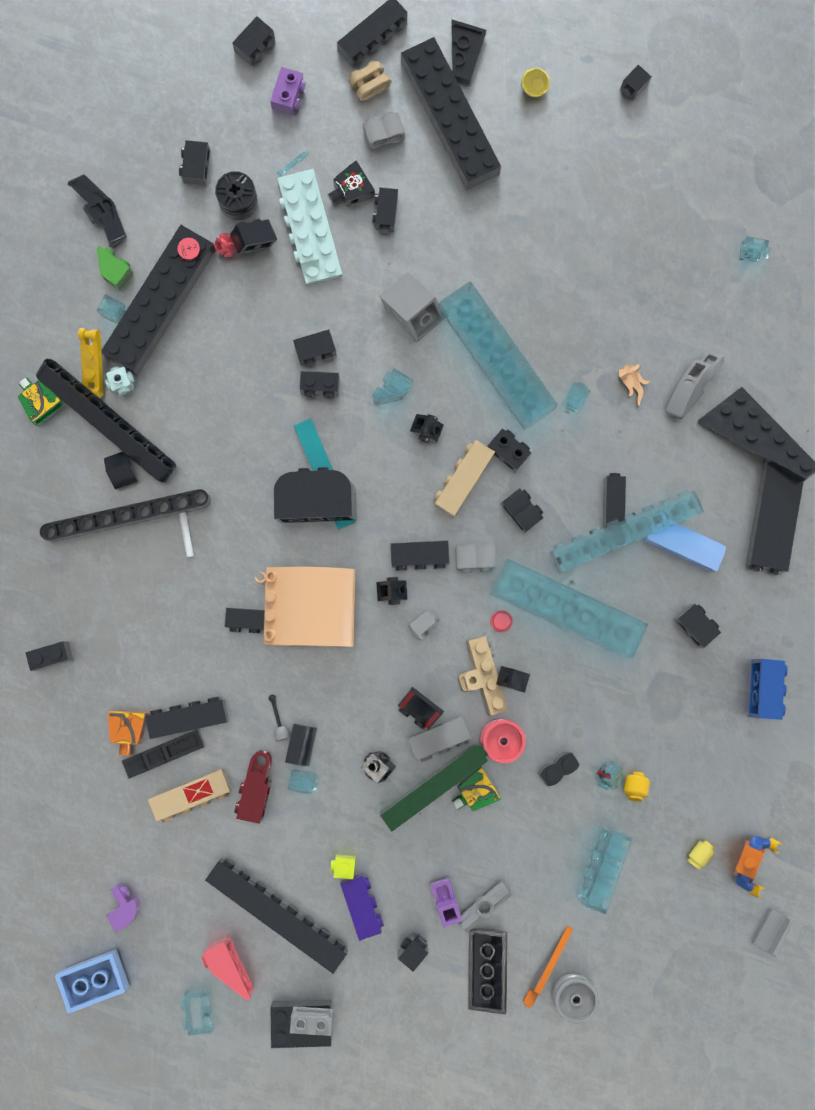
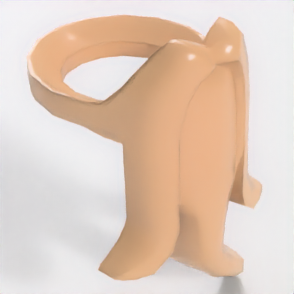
(632, 379)

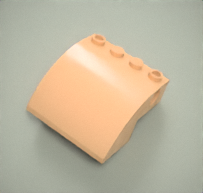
(309, 606)

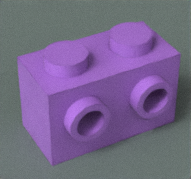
(287, 91)

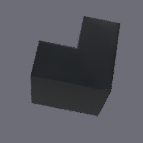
(120, 470)

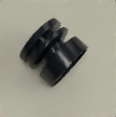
(237, 206)

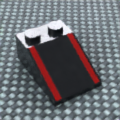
(420, 708)

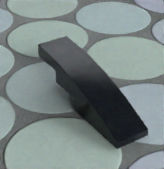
(162, 754)

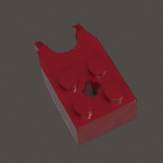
(255, 790)

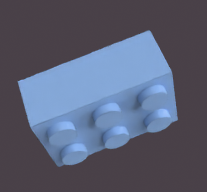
(92, 981)

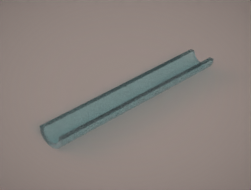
(292, 163)

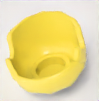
(535, 82)

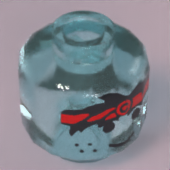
(609, 775)

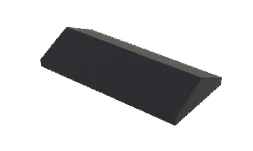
(488, 971)

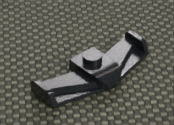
(99, 208)

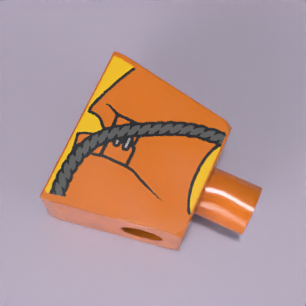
(126, 729)

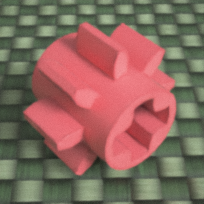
(224, 245)

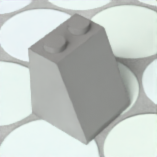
(412, 306)

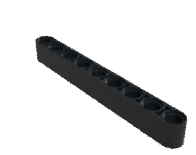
(105, 420)
(116, 516)

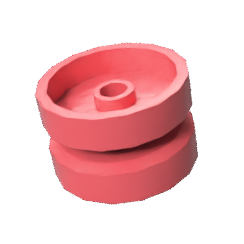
(514, 743)

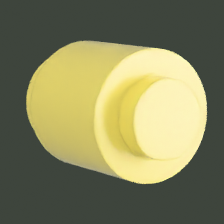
(701, 854)

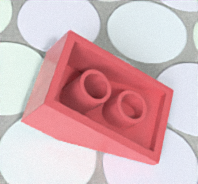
(226, 965)

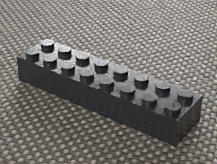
(450, 113)
(156, 303)

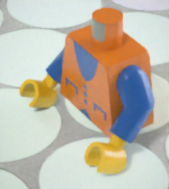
(750, 861)

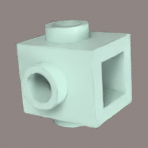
(123, 386)

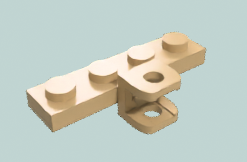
(483, 676)

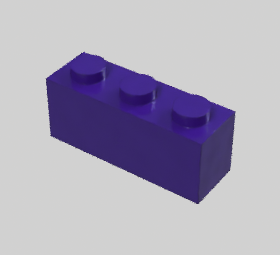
(362, 906)

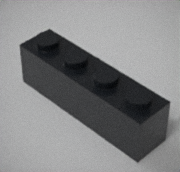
(372, 32)
(187, 718)

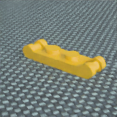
(91, 360)

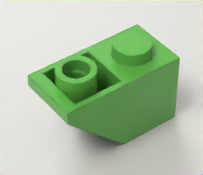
(112, 269)

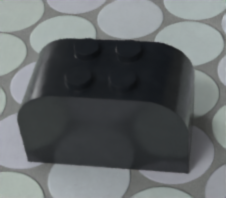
(314, 497)

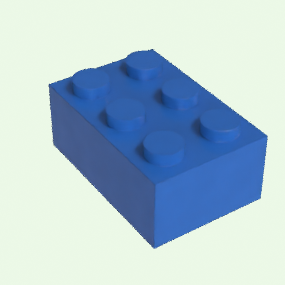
(767, 689)

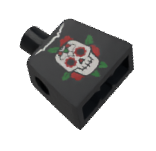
(352, 186)

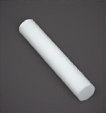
(186, 535)

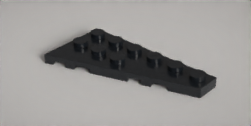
(753, 429)

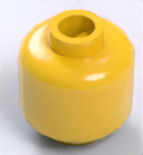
(636, 787)

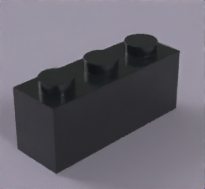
(419, 555)

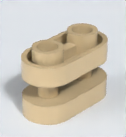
(369, 80)

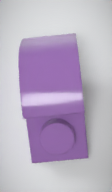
(446, 902)
(127, 909)

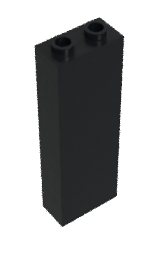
(774, 520)

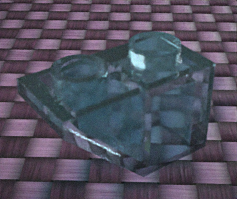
(394, 388)

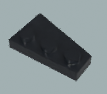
(466, 47)

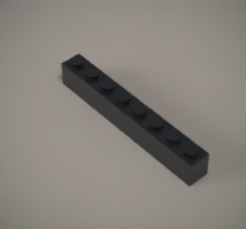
(277, 915)

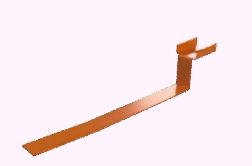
(531, 995)

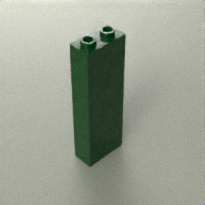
(434, 786)

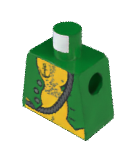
(38, 401)
(476, 791)

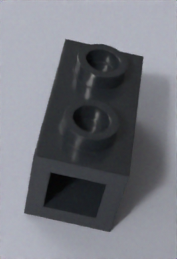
(386, 209)
(244, 619)

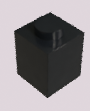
(635, 82)
(513, 679)

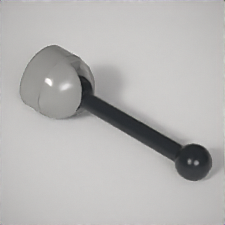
(281, 732)

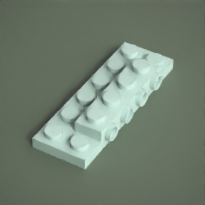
(309, 227)

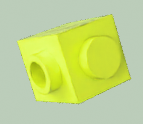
(343, 866)

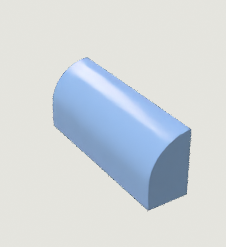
(689, 546)

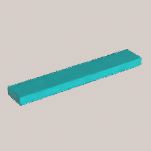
(315, 453)

